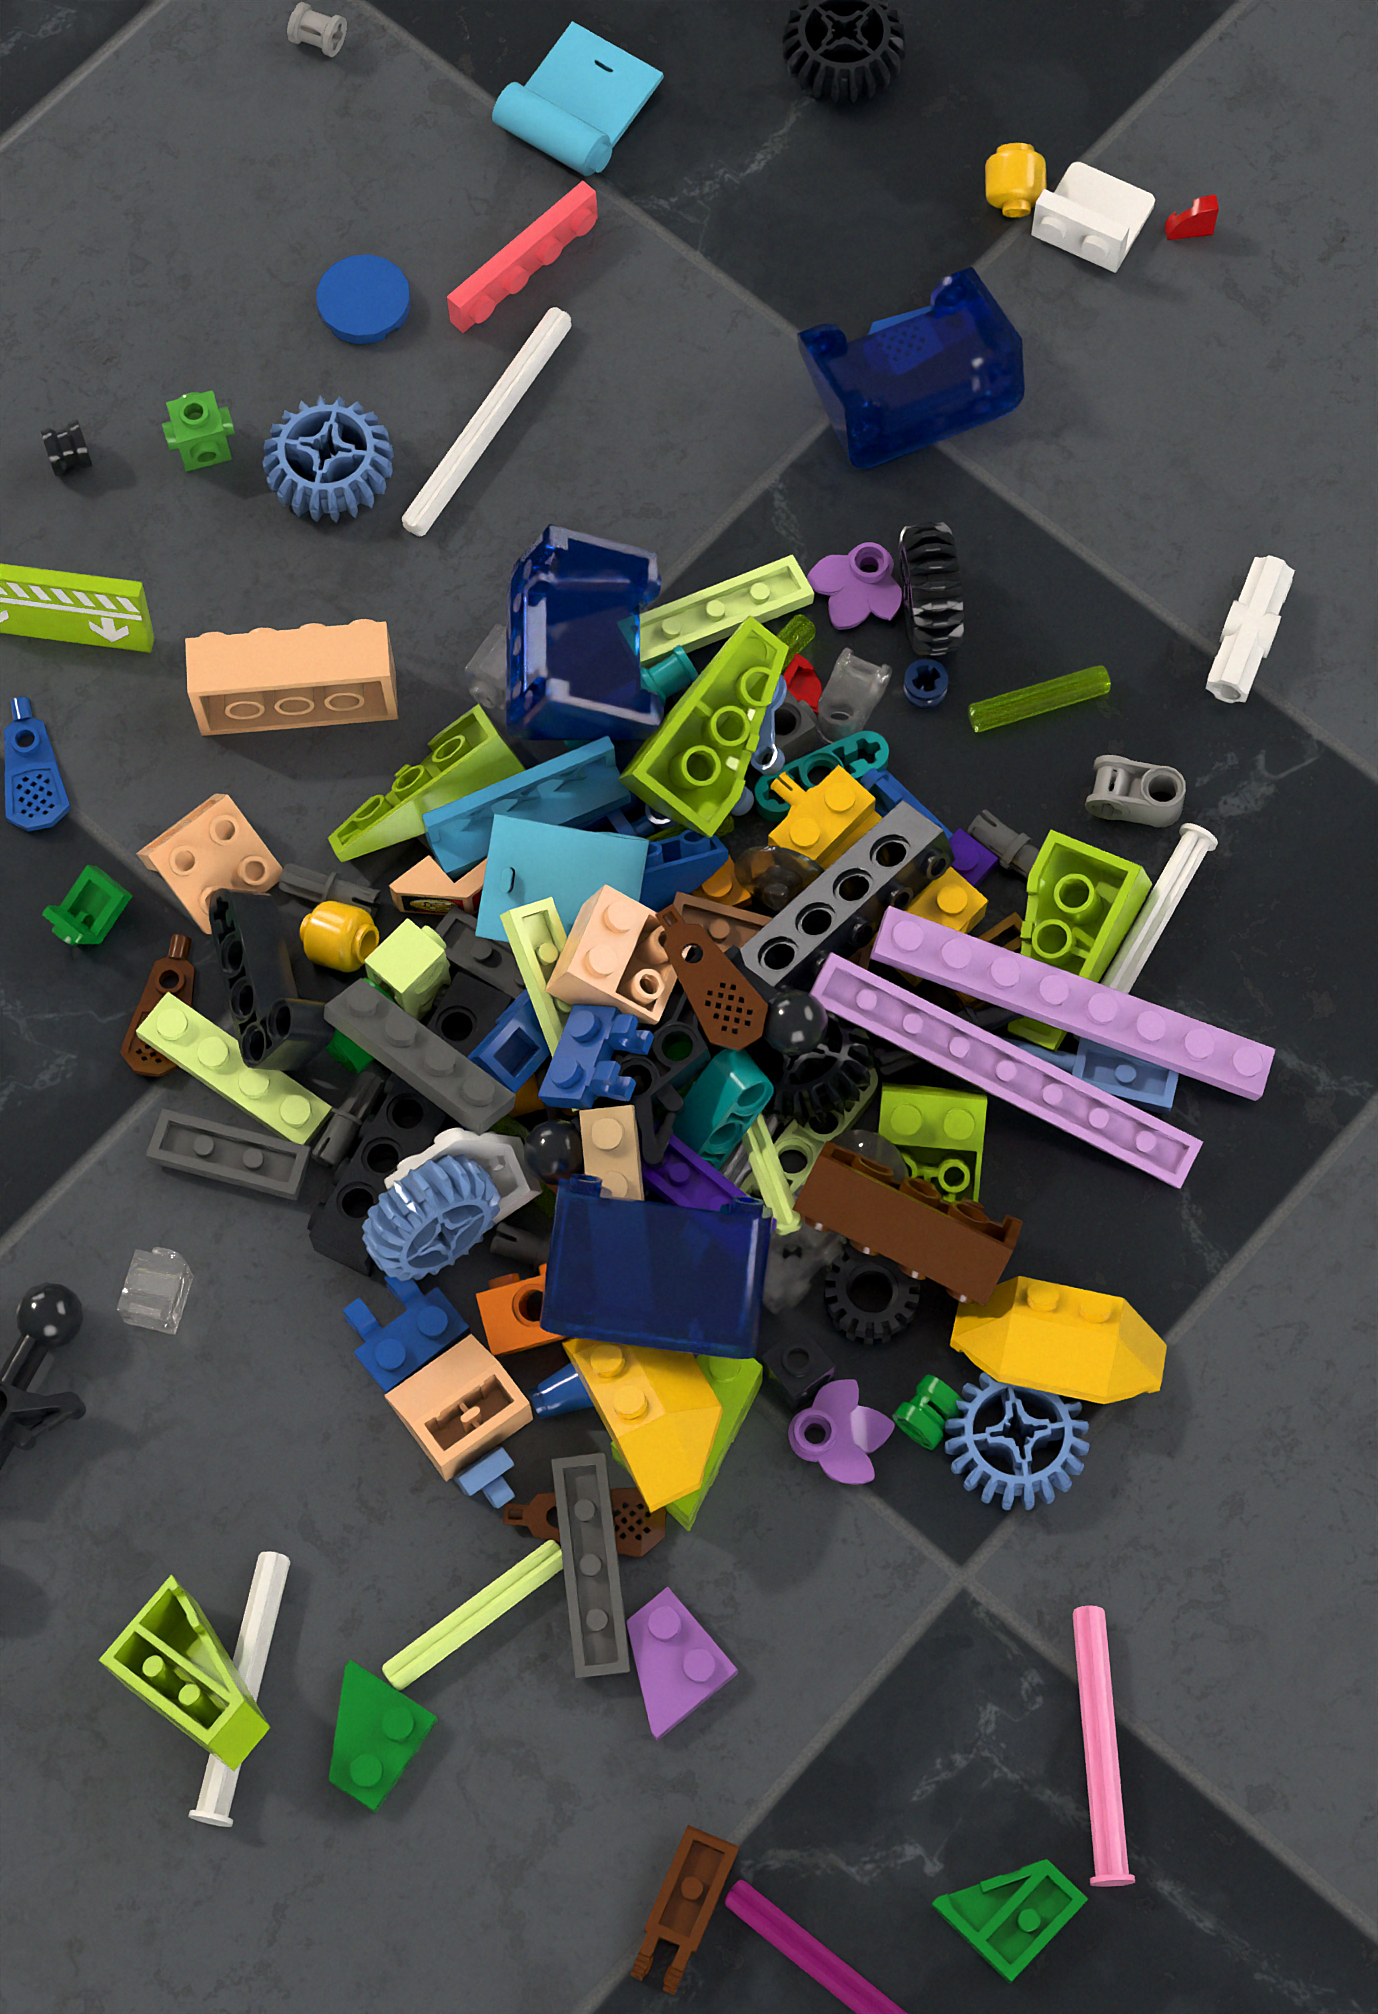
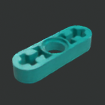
(826, 756)

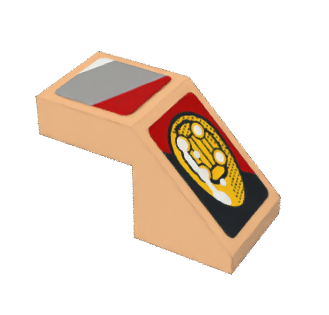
(431, 891)

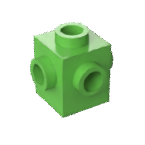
(198, 430)

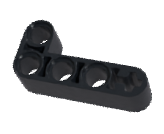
(268, 1017)

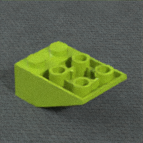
(937, 1134)

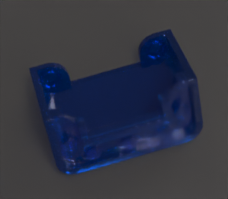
(919, 375)
(578, 639)
(656, 1271)

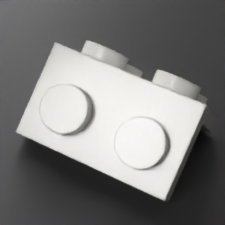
(1092, 215)
(498, 1154)

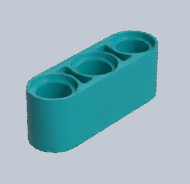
(722, 1106)

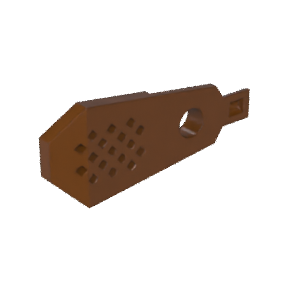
(173, 965)
(706, 977)
(536, 1518)

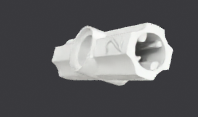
(1250, 629)

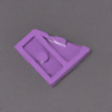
(674, 1661)

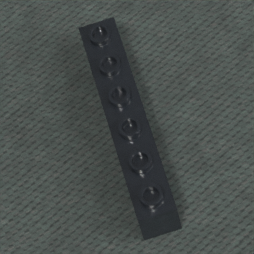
(847, 902)
(335, 1233)

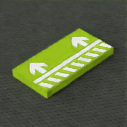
(74, 608)

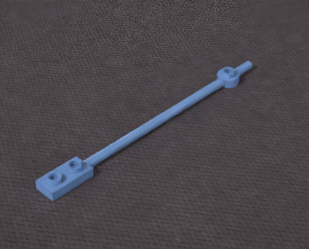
(1113, 1071)

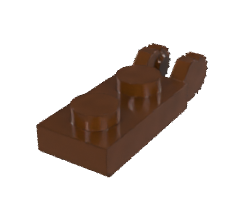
(686, 1902)

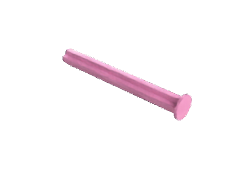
(1100, 1748)

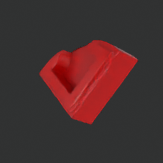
(1195, 221)
(803, 682)

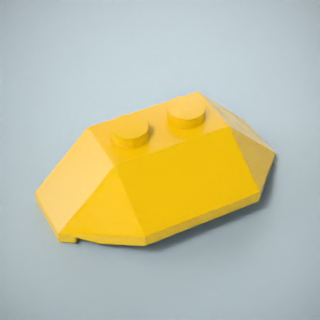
(1061, 1341)
(654, 1411)

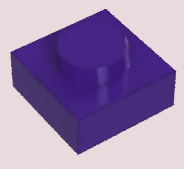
(972, 858)

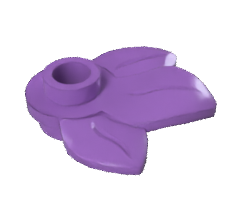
(855, 592)
(848, 1431)

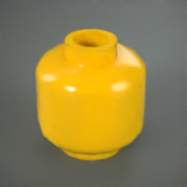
(1015, 179)
(338, 936)

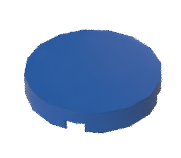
(363, 298)

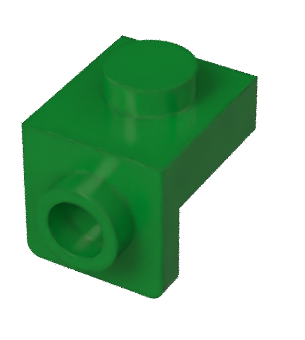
(88, 908)

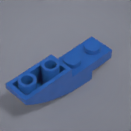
(679, 866)
(513, 1046)

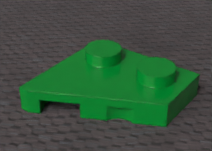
(374, 1736)
(1012, 1914)

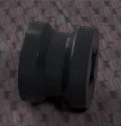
(66, 448)

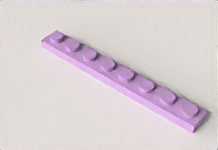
(1072, 1003)
(1005, 1071)

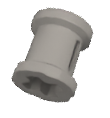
(317, 29)

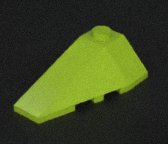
(703, 747)
(462, 761)
(1076, 916)

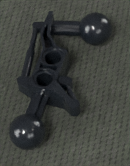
(792, 1026)
(47, 1319)

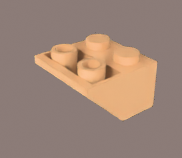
(615, 958)
(460, 1406)

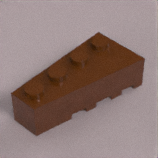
(908, 1223)

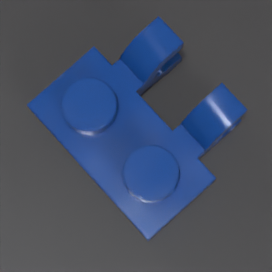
(583, 1057)
(411, 1339)

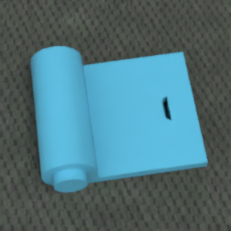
(578, 100)
(554, 864)

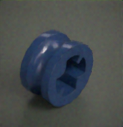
(921, 698)

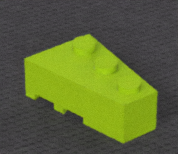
(735, 1387)
(185, 1674)

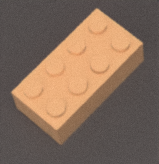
(291, 677)

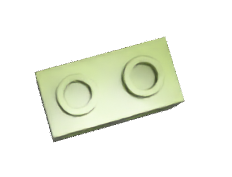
(410, 967)

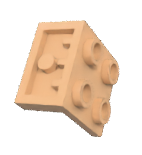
(210, 852)

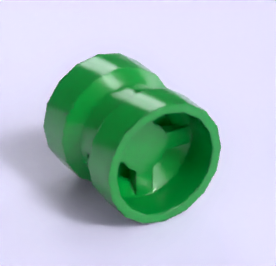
(928, 1411)

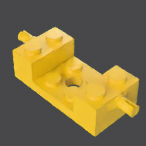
(838, 814)

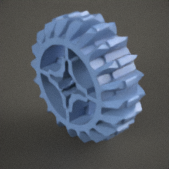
(310, 439)
(431, 1217)
(995, 1442)

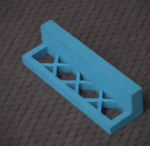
(555, 792)

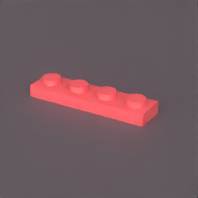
(523, 256)

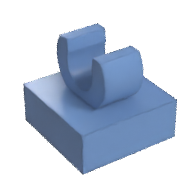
(486, 1475)

